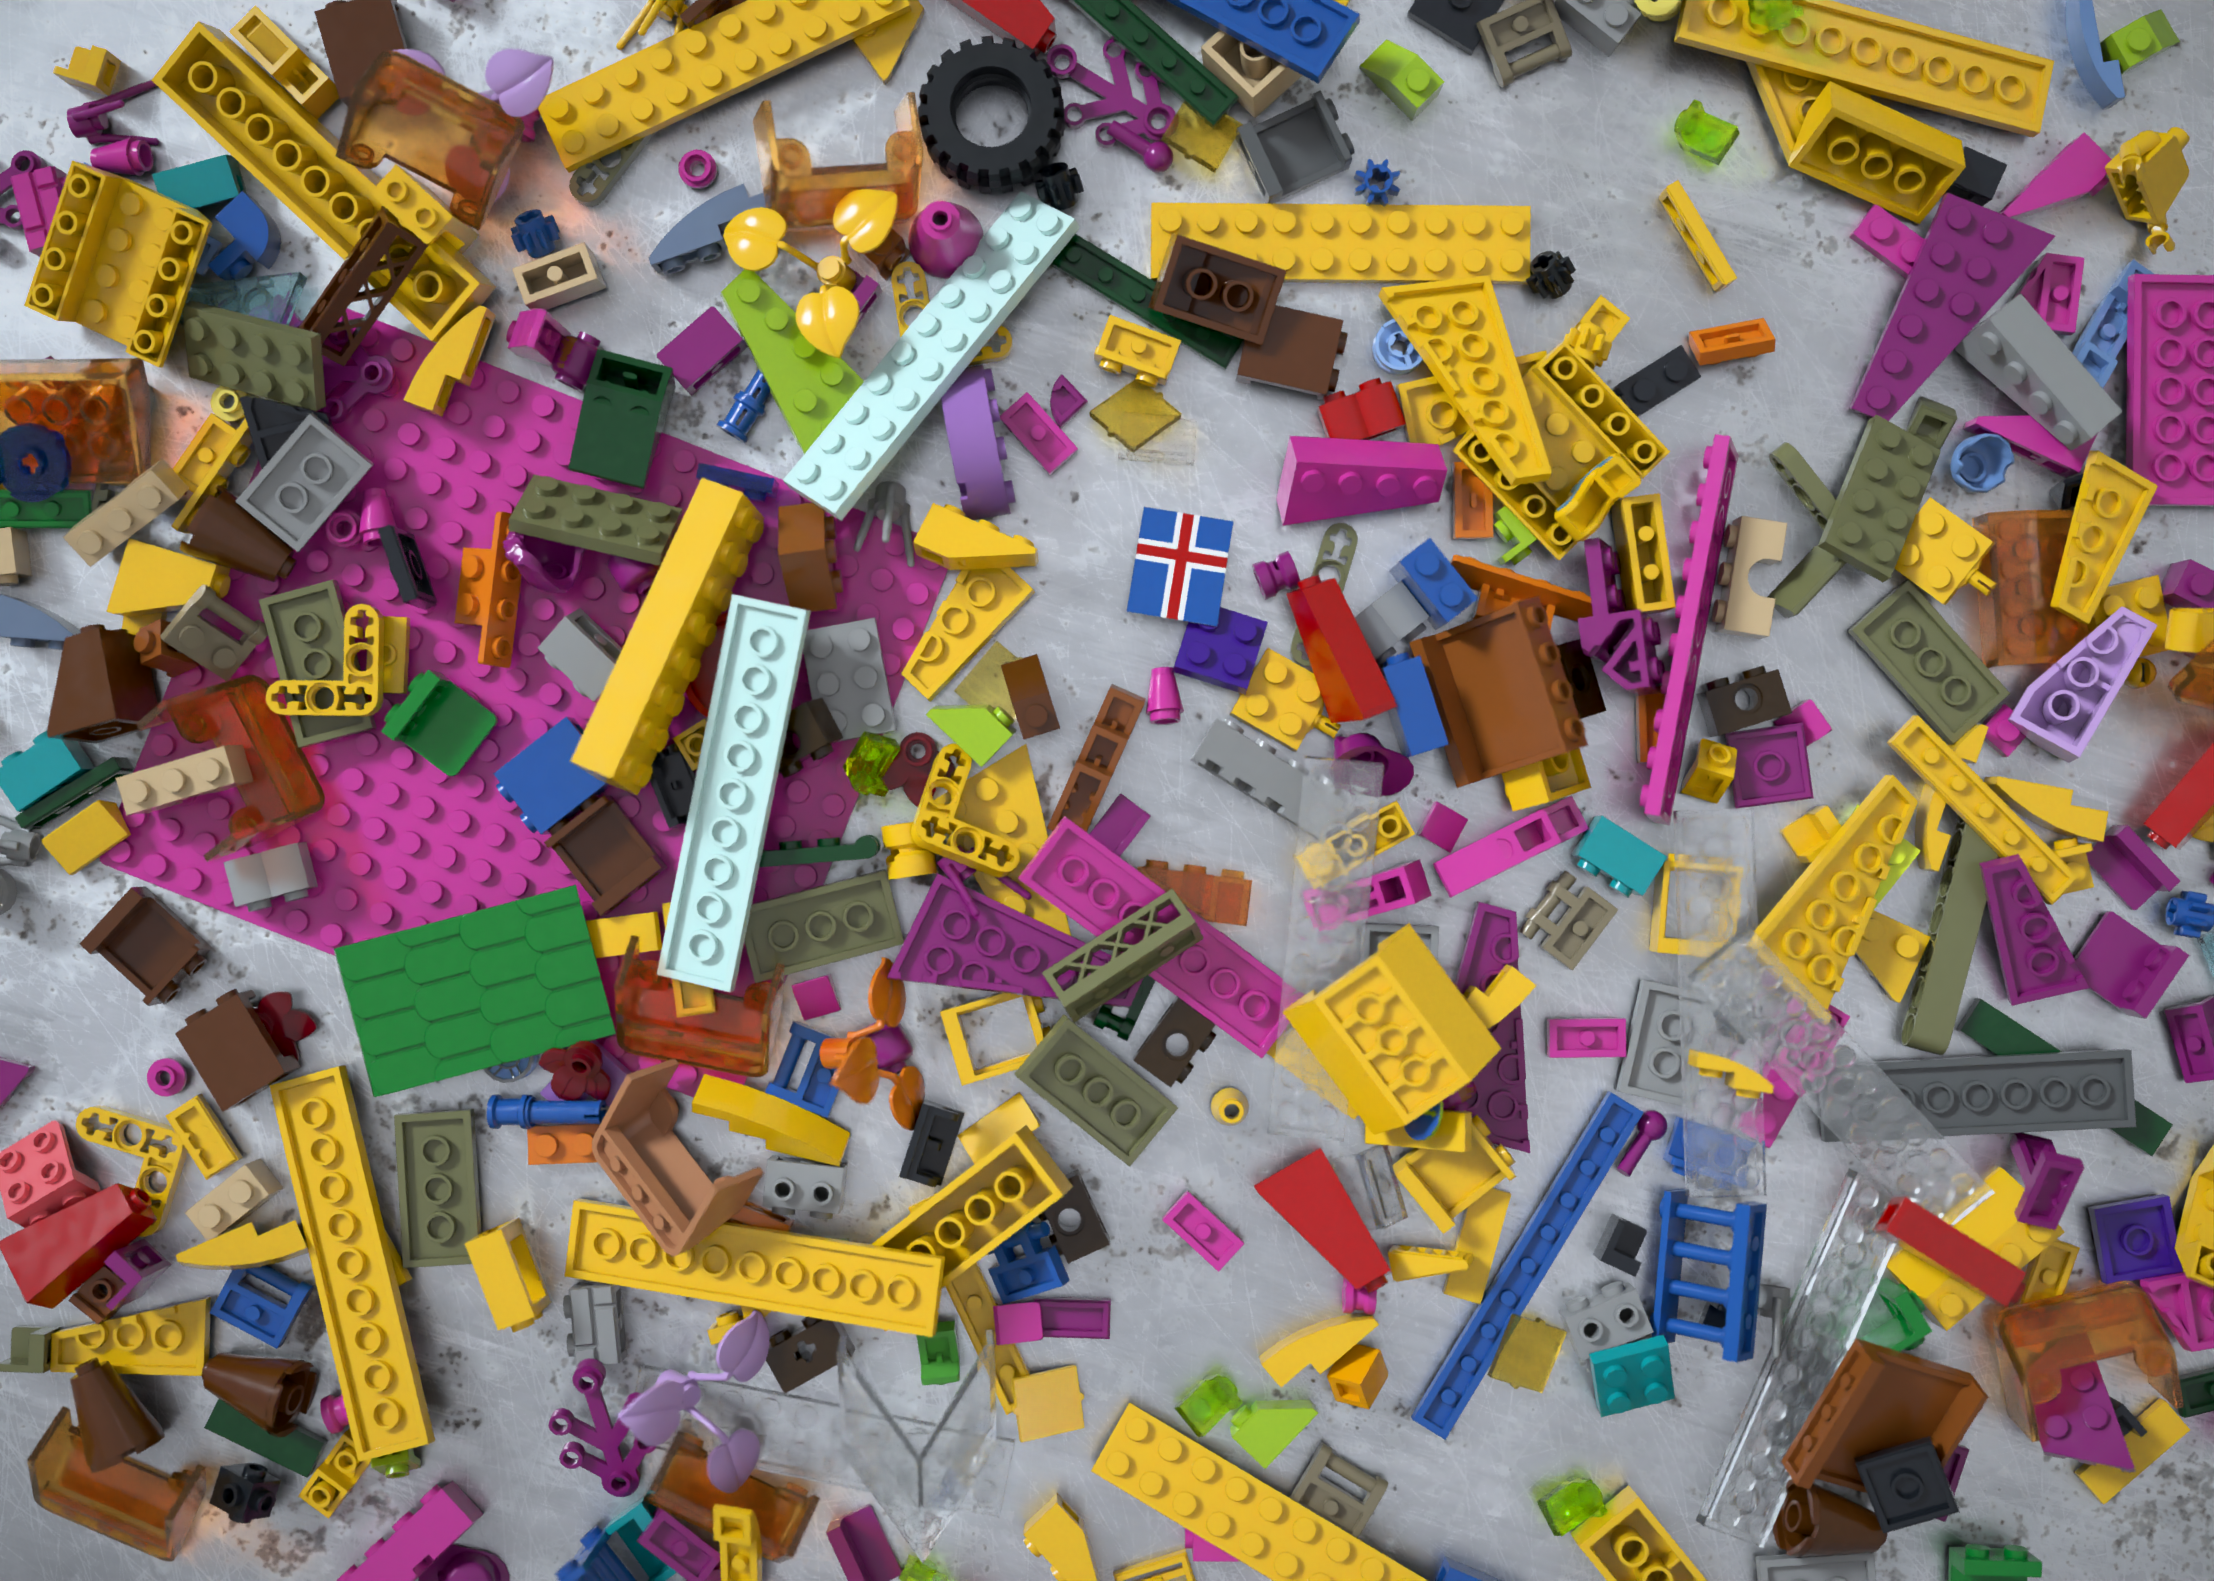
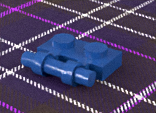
(1030, 1273)

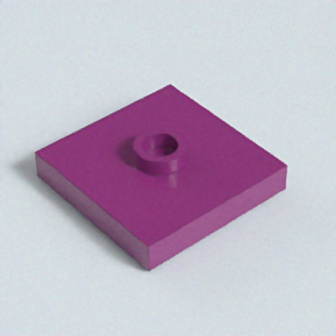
(1770, 765)

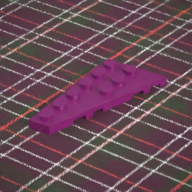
(1954, 281)
(990, 951)
(1501, 1083)

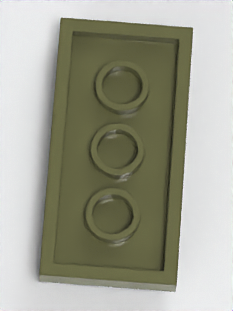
(254, 355)
(1879, 498)
(596, 519)
(309, 645)
(1929, 662)
(822, 925)
(1096, 1090)
(437, 1186)

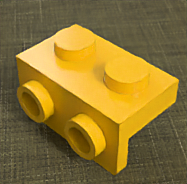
(1136, 351)

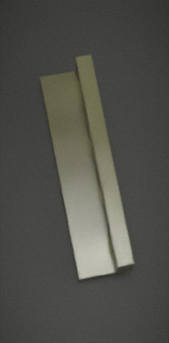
(1129, 966)

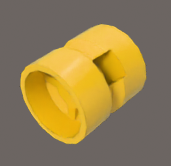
(906, 856)

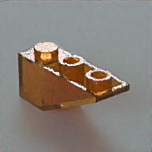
(1211, 896)

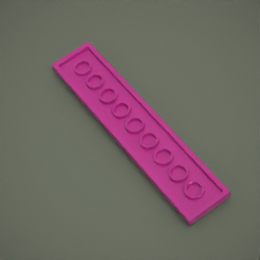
(1688, 643)

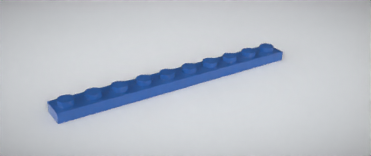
(1527, 1264)

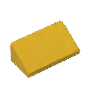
(87, 836)
(998, 1126)

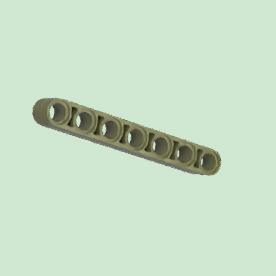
(1951, 946)

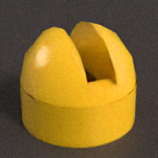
(2134, 678)

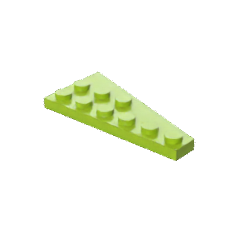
(801, 378)

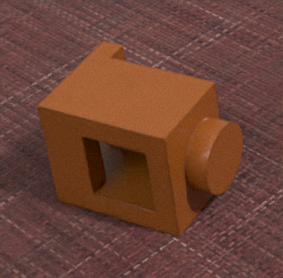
(887, 255)
(159, 654)
(93, 1299)

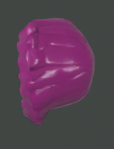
(544, 562)

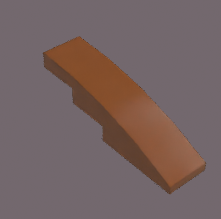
(1098, 758)

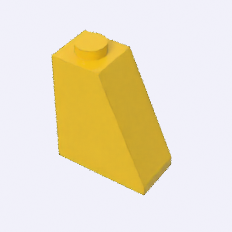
(161, 580)

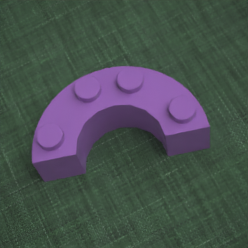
(974, 445)

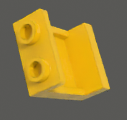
(422, 210)
(1452, 1180)

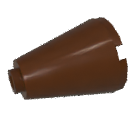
(237, 540)
(262, 1388)
(110, 1416)
(1825, 1524)

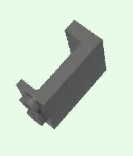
(1295, 148)

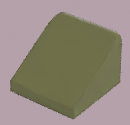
(1931, 421)

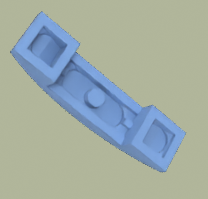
(2100, 78)
(2107, 328)

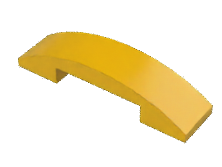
(1931, 805)
(739, 1543)

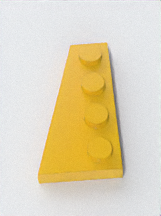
(1432, 414)
(2101, 528)
(964, 624)
(145, 1343)

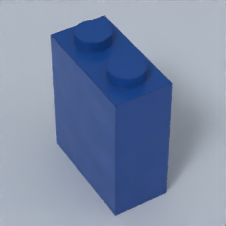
(1434, 583)
(1416, 715)
(546, 781)

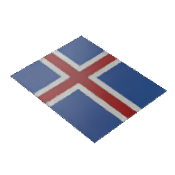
(1180, 566)

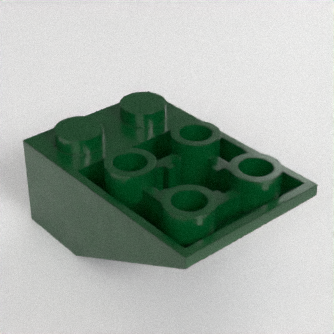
(621, 418)

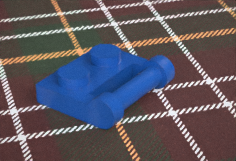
(815, 1090)
(258, 1312)

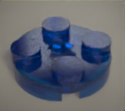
(52, 458)

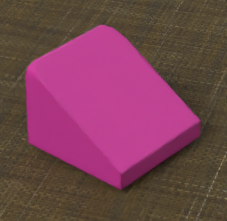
(1814, 722)
(1442, 826)
(816, 997)
(1018, 1322)

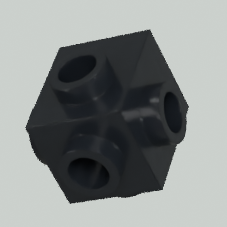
(245, 1492)

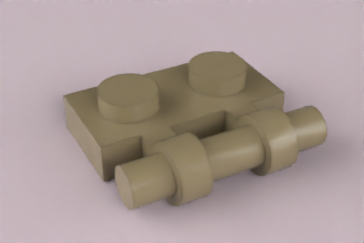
(1577, 928)

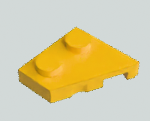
(1891, 953)

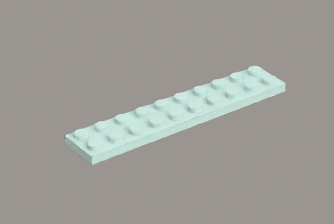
(931, 355)
(733, 792)

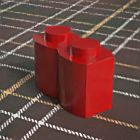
(1362, 414)

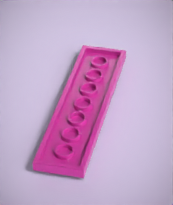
(1211, 976)

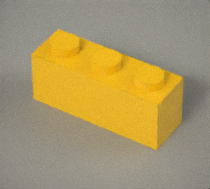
(1643, 553)

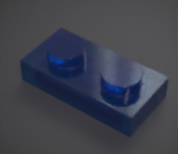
(753, 486)

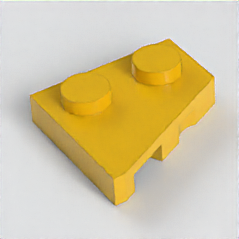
(887, 42)

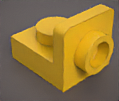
(1711, 771)
(2075, 857)

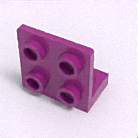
(2128, 965)

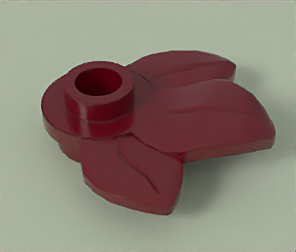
(913, 772)
(285, 1022)
(577, 1071)

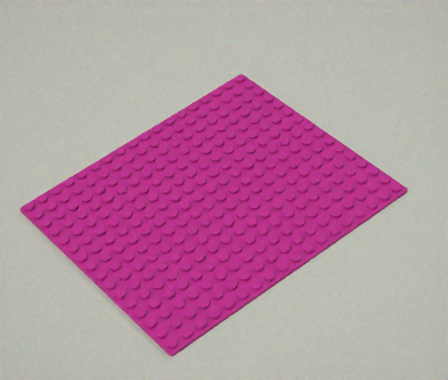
(424, 846)

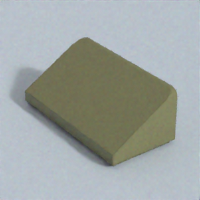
(1805, 581)

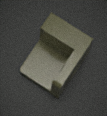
(29, 1350)

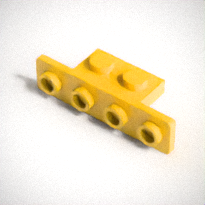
(210, 462)

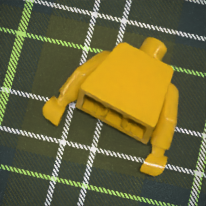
(2148, 179)

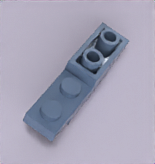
(702, 231)
(29, 623)

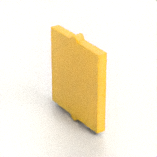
(1047, 1403)

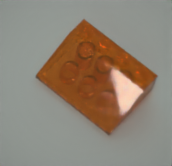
(92, 403)
(2024, 562)

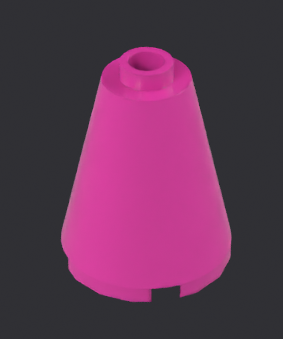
(943, 238)

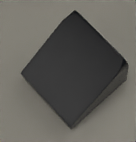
(2066, 492)

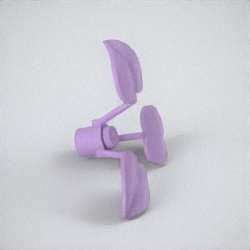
(515, 80)
(656, 1413)

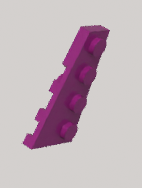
(2027, 939)

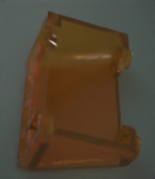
(433, 130)

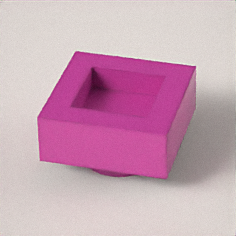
(2001, 733)

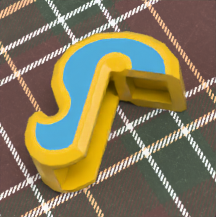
(1595, 495)

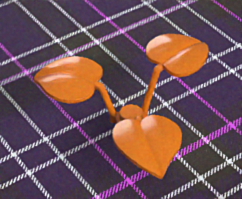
(857, 1055)

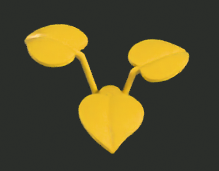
(831, 315)

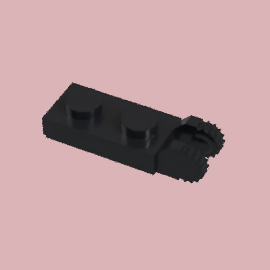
(1657, 381)

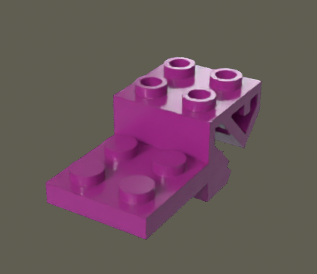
(1614, 629)

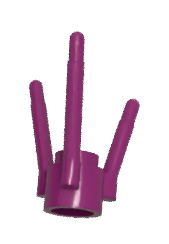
(91, 117)
(959, 873)

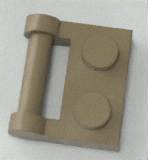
(1519, 26)
(207, 642)
(1332, 1501)

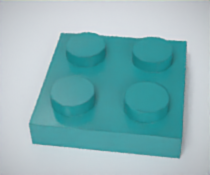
(1632, 1375)

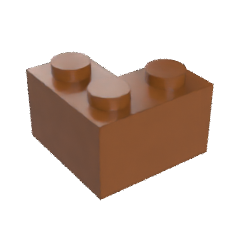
(808, 557)

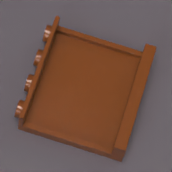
(1500, 692)
(1879, 1403)

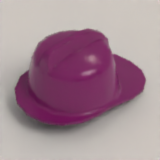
(1366, 747)
(466, 1564)

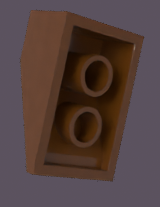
(1217, 289)

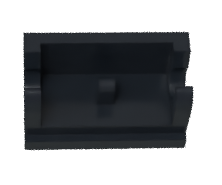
(673, 785)
(931, 1144)

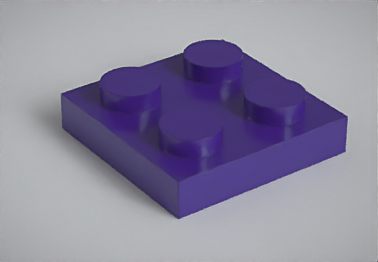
(1223, 652)
(2135, 1239)

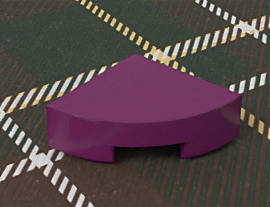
(1065, 401)

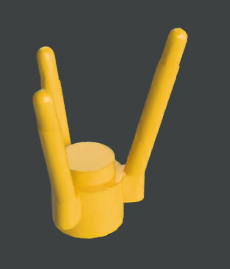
(662, 8)

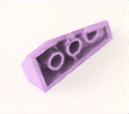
(2075, 693)

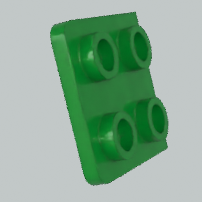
(440, 722)
(1907, 1326)
(1983, 1563)

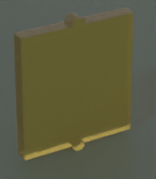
(1198, 140)
(1135, 415)
(986, 680)
(1527, 1353)

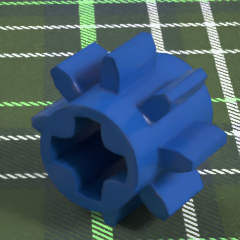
(1381, 173)
(535, 233)
(2190, 914)

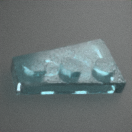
(262, 296)

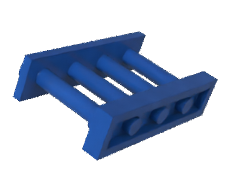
(1742, 1260)
(594, 1561)

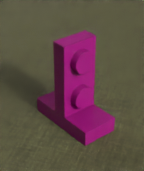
(2047, 1180)

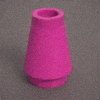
(123, 157)
(374, 515)
(1164, 699)

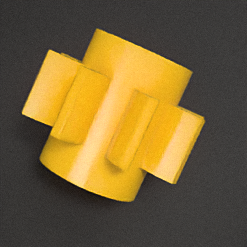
(1589, 344)

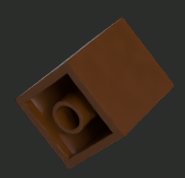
(100, 687)

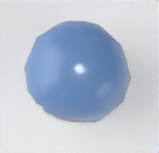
(1981, 462)

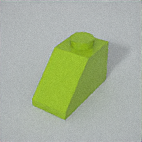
(2139, 41)
(1403, 77)
(975, 728)
(1270, 1426)

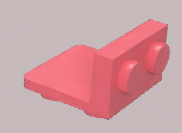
(41, 1176)

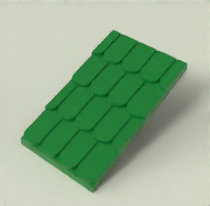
(474, 991)

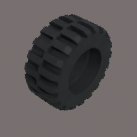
(986, 66)

